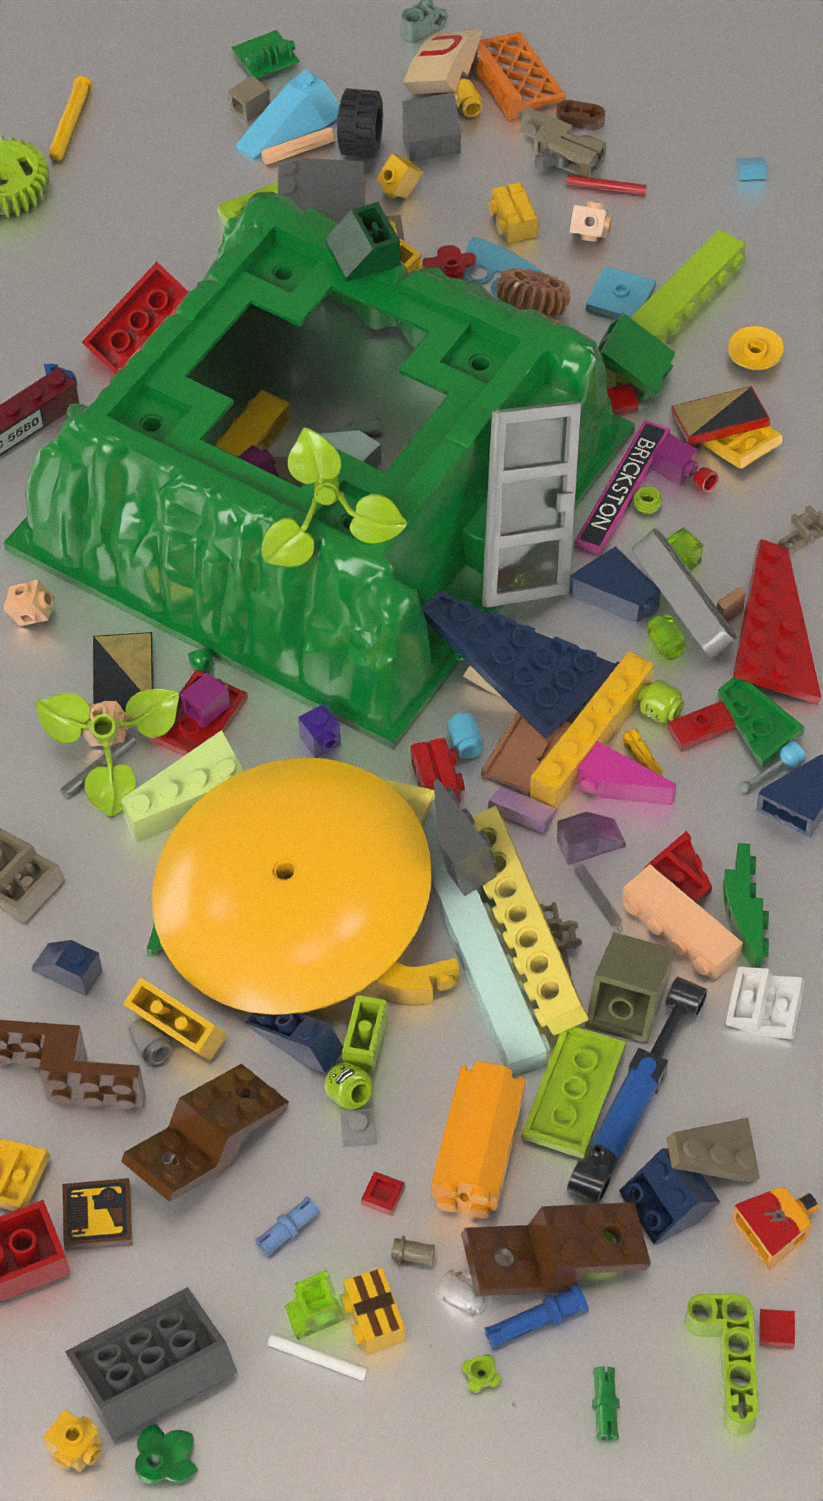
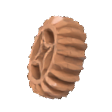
(533, 291)

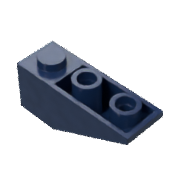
(301, 1037)

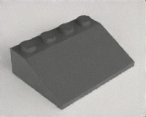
(324, 184)
(151, 1362)

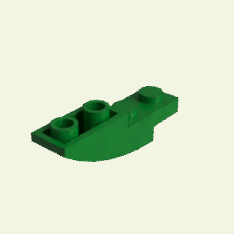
(743, 908)

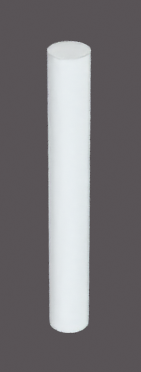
(317, 1356)

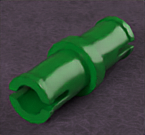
(605, 1404)

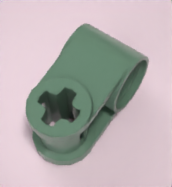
(422, 20)

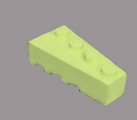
(172, 792)

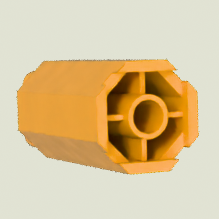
(478, 1139)

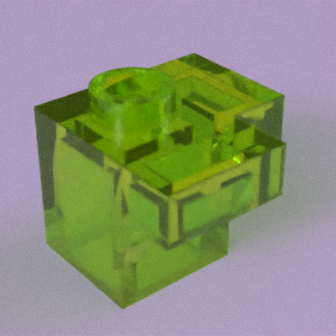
(314, 1305)

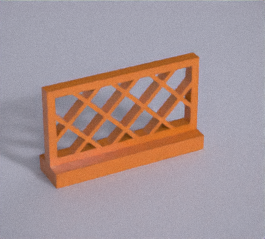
(497, 78)

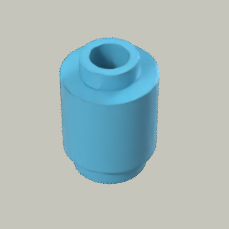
(465, 735)

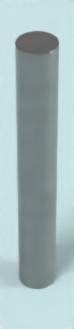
(79, 780)

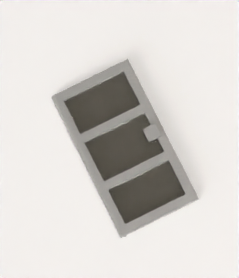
(530, 502)

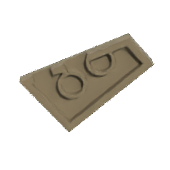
(716, 1151)

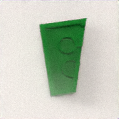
(759, 719)

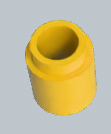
(467, 98)

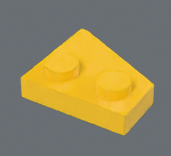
(19, 1172)

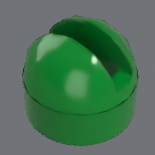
(201, 659)

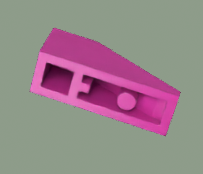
(621, 778)

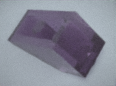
(588, 836)

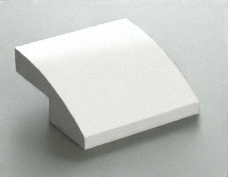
(765, 1003)

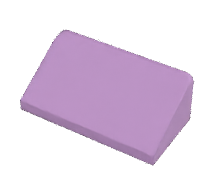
(522, 810)

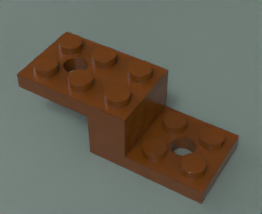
(63, 1065)
(205, 1132)
(555, 1249)

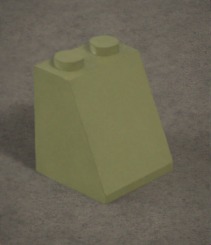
(629, 987)

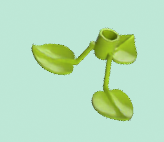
(318, 462)
(67, 715)

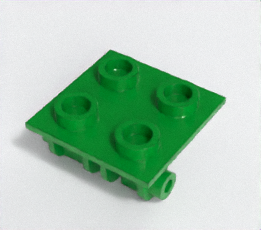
(266, 54)

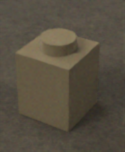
(249, 98)

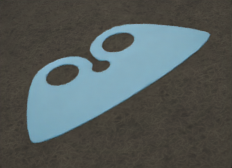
(494, 259)

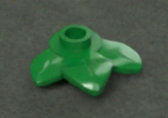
(166, 1451)

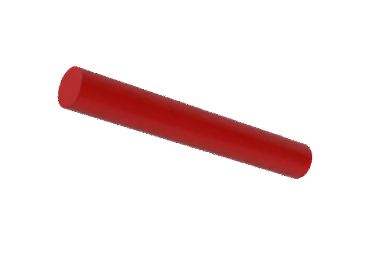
(608, 185)

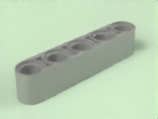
(684, 593)

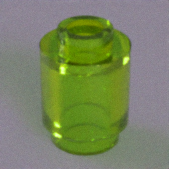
(666, 637)

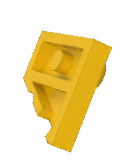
(746, 446)

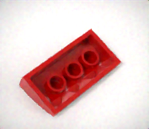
(135, 318)

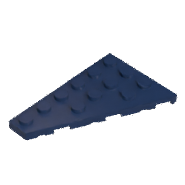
(532, 672)

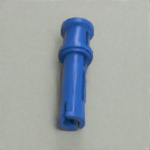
(552, 1311)

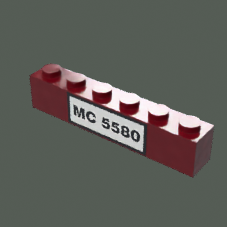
(35, 408)

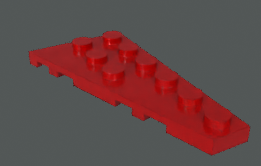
(773, 631)

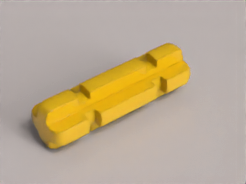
(640, 751)

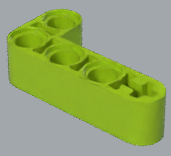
(732, 1363)

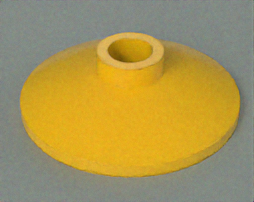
(755, 347)

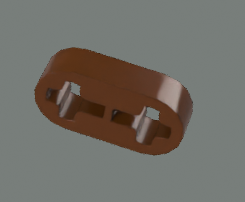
(581, 114)

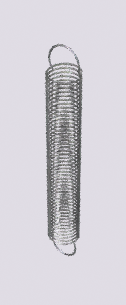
(599, 895)

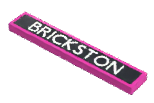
(621, 489)

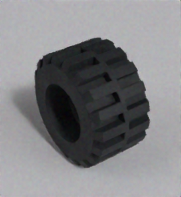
(360, 122)

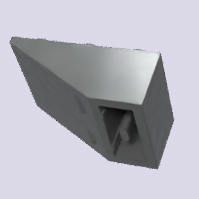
(462, 846)

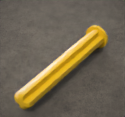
(82, 86)

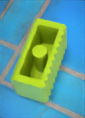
(365, 1033)

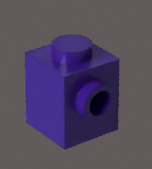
(319, 730)

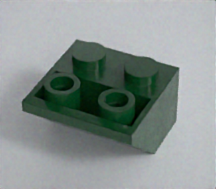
(364, 243)

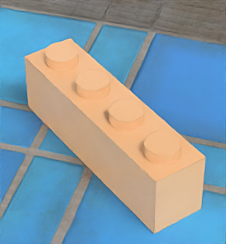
(681, 923)

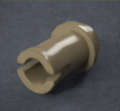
(412, 1251)

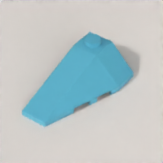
(296, 111)

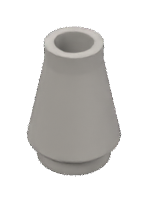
(151, 1043)

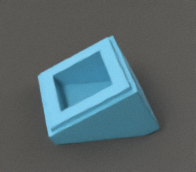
(752, 168)

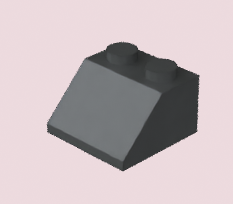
(431, 127)

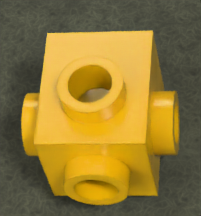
(73, 1441)

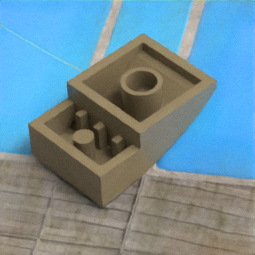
(25, 877)

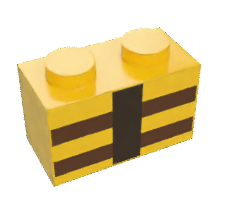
(373, 1310)

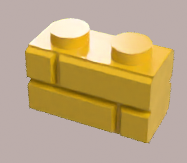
(513, 212)

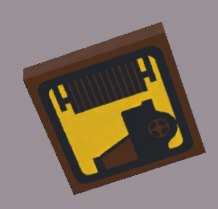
(97, 1214)

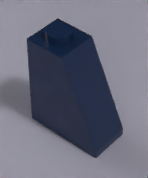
(616, 586)
(796, 798)

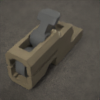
(559, 147)

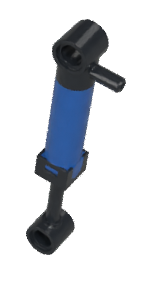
(643, 1079)

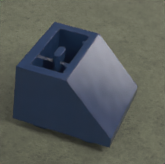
(668, 1197)

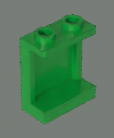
(636, 355)

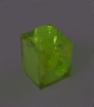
(687, 547)

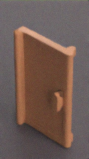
(518, 754)

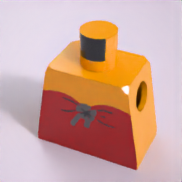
(775, 1223)

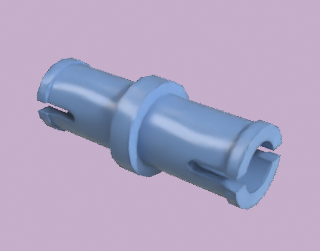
(287, 1226)

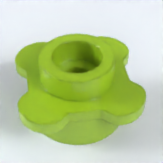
(481, 1363)

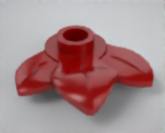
(450, 261)

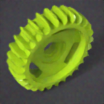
(20, 189)

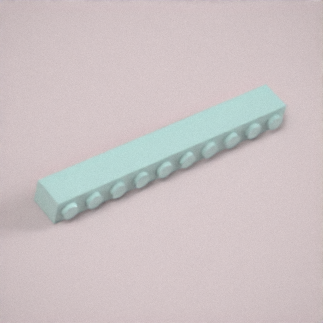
(486, 966)

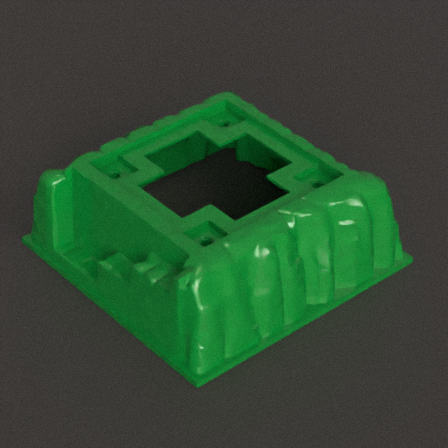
(177, 527)

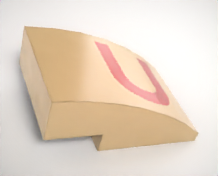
(442, 62)

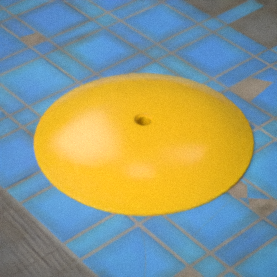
(301, 939)

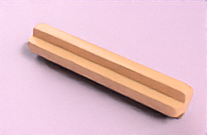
(298, 146)

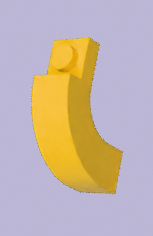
(416, 984)

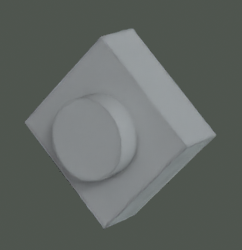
(358, 1127)

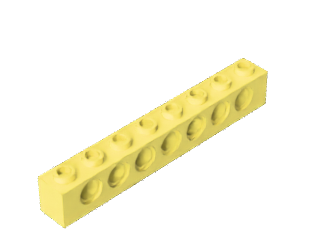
(566, 1008)

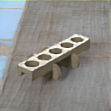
(802, 531)
(557, 925)

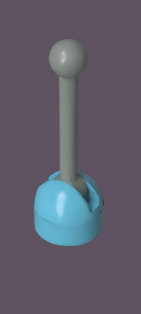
(790, 756)

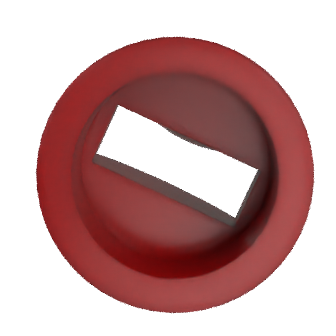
(705, 479)

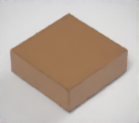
(732, 604)

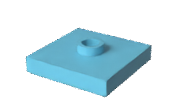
(619, 293)

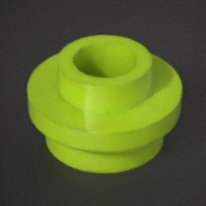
(649, 494)

